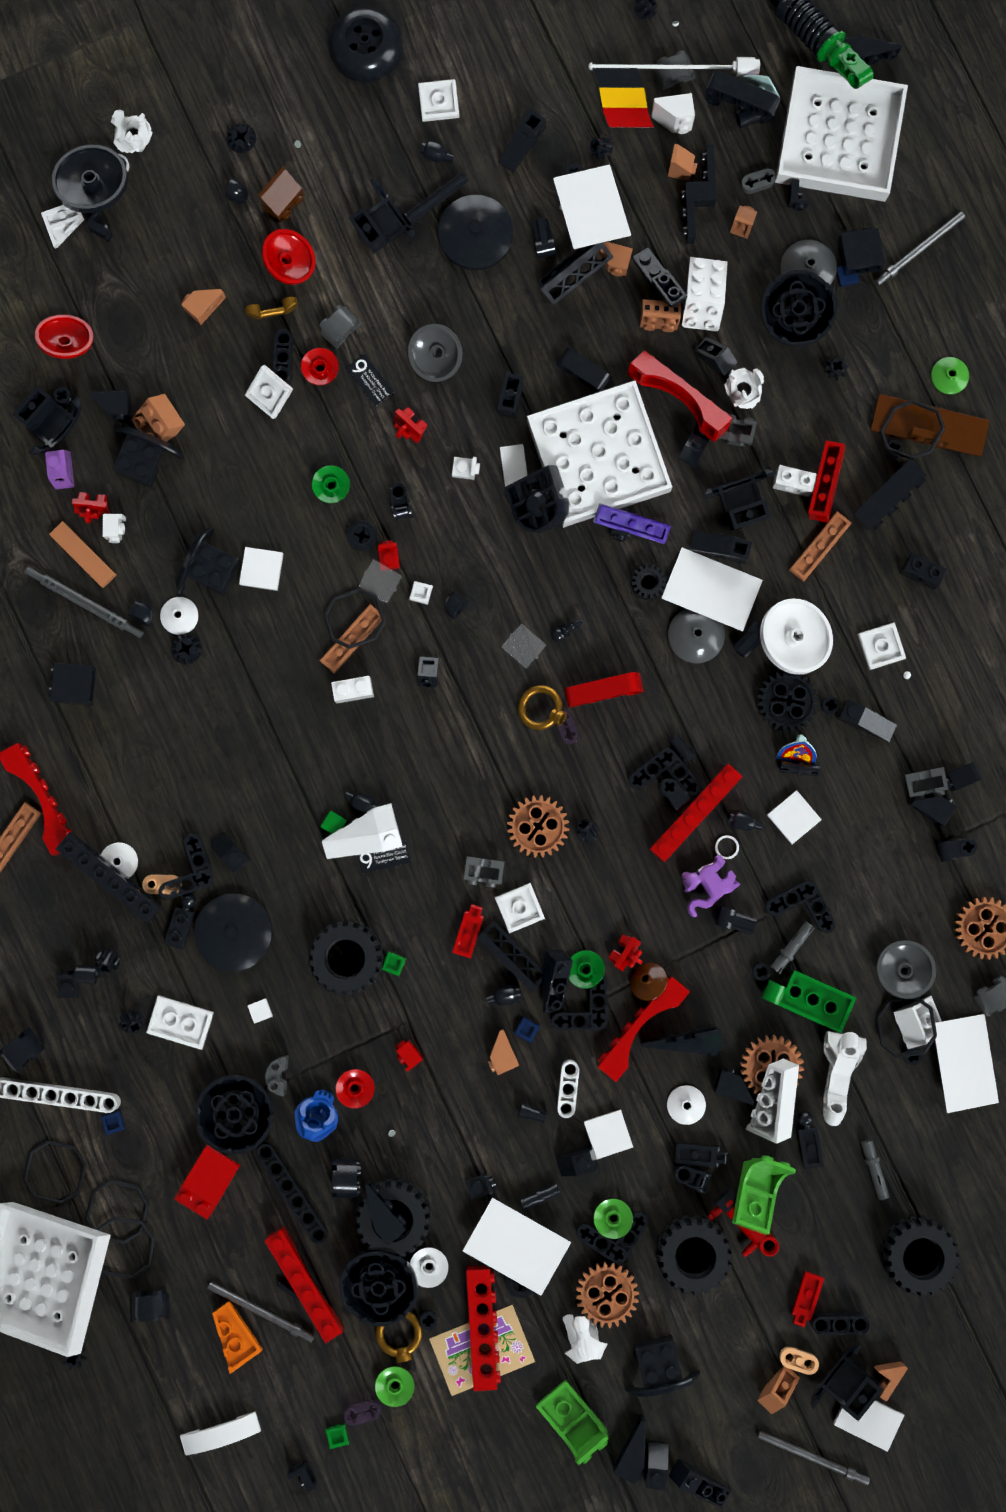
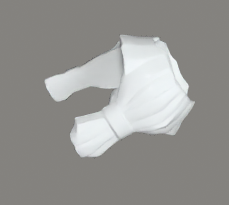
(123, 124)
(754, 379)
(583, 1339)

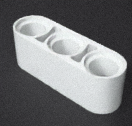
(571, 1097)

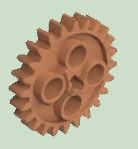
(523, 815)
(972, 915)
(754, 1065)
(617, 1310)

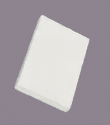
(180, 1022)
(876, 1425)

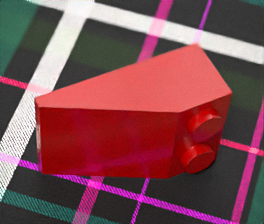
(207, 1182)

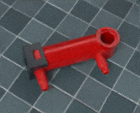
(726, 1204)

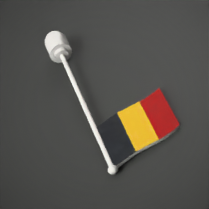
(624, 92)

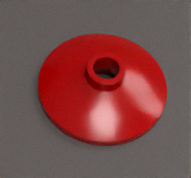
(316, 358)
(356, 1098)

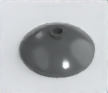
(801, 252)
(424, 352)
(692, 647)
(915, 960)

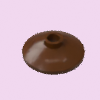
(654, 986)

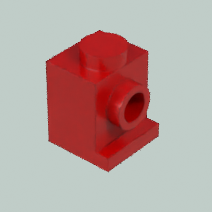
(408, 1054)

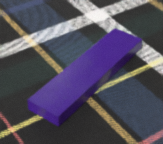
(632, 523)

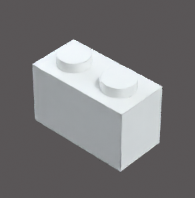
(352, 689)

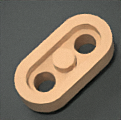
(159, 880)
(798, 1359)

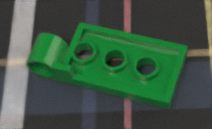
(781, 996)

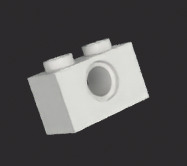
(794, 480)

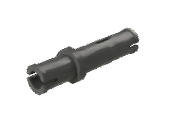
(792, 947)
(872, 1161)

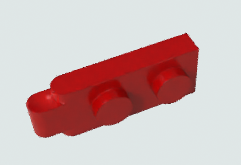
(468, 931)
(806, 1298)

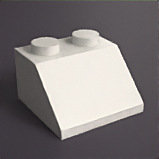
(674, 112)
(916, 1022)

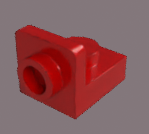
(389, 554)

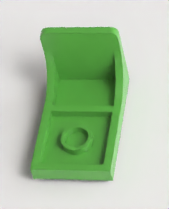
(758, 1192)
(574, 1421)

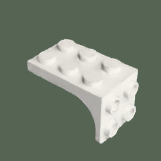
(705, 294)

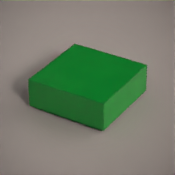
(333, 822)
(393, 963)
(337, 1436)

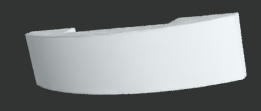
(221, 1434)

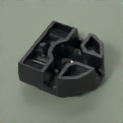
(521, 496)

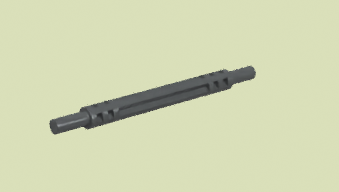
(84, 602)

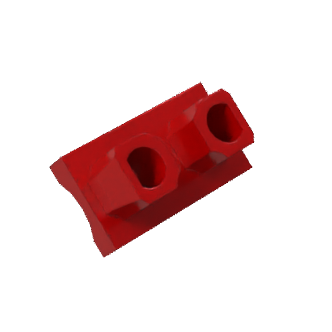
(406, 427)
(88, 508)
(629, 955)

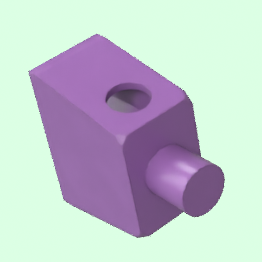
(60, 466)

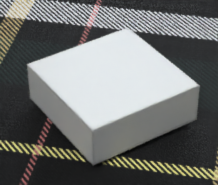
(421, 592)
(260, 1010)

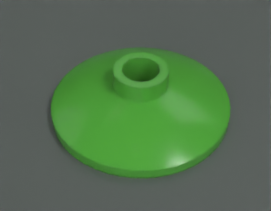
(943, 381)
(613, 1229)
(394, 1396)

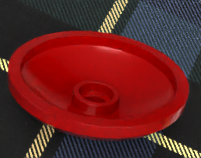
(296, 253)
(64, 336)

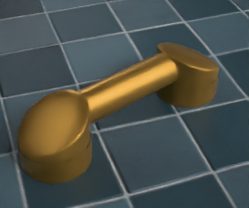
(289, 305)

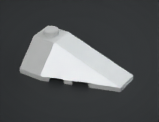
(368, 834)

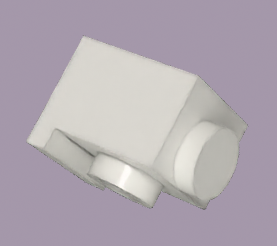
(113, 527)

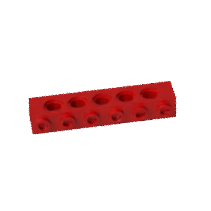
(481, 1379)

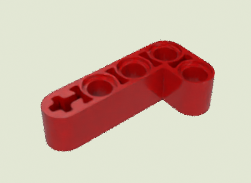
(604, 689)

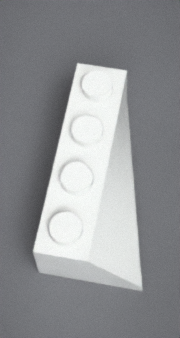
(776, 1102)

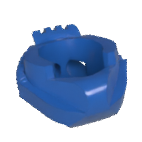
(316, 1116)

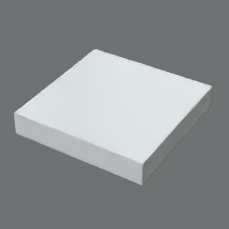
(438, 100)
(268, 391)
(261, 568)
(881, 646)
(794, 817)
(519, 908)
(608, 1134)

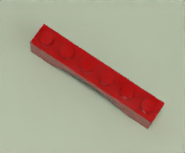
(651, 373)
(17, 761)
(695, 813)
(616, 1060)
(316, 1306)

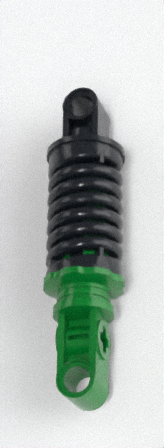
(823, 39)

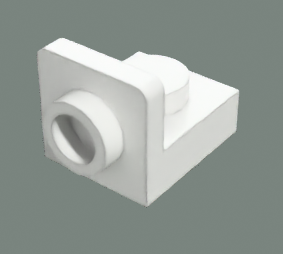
(465, 468)

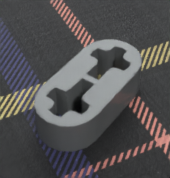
(759, 185)

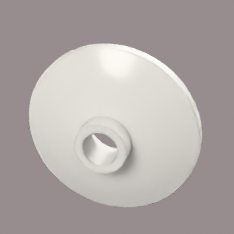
(188, 617)
(127, 857)
(676, 1102)
(429, 1277)

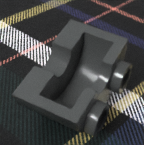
(669, 77)
(339, 326)
(740, 431)
(927, 782)
(483, 871)
(992, 998)
(274, 1075)

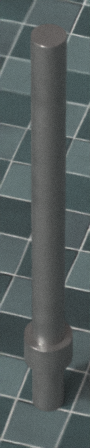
(893, 270)
(295, 1329)
(849, 1473)

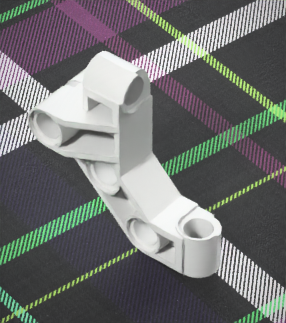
(844, 1054)

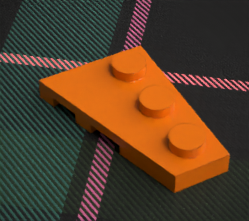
(236, 1338)

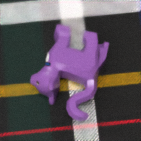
(712, 883)

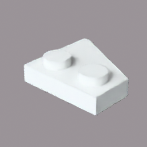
(61, 223)

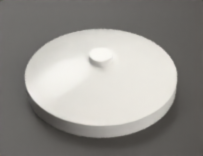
(796, 636)

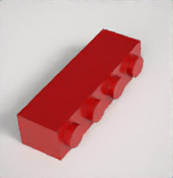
(827, 481)

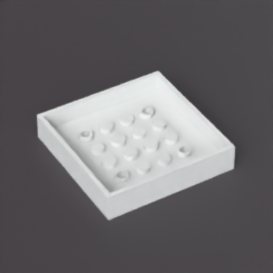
(841, 134)
(601, 451)
(47, 1278)

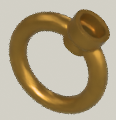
(556, 716)
(402, 1354)

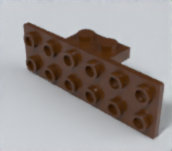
(914, 423)

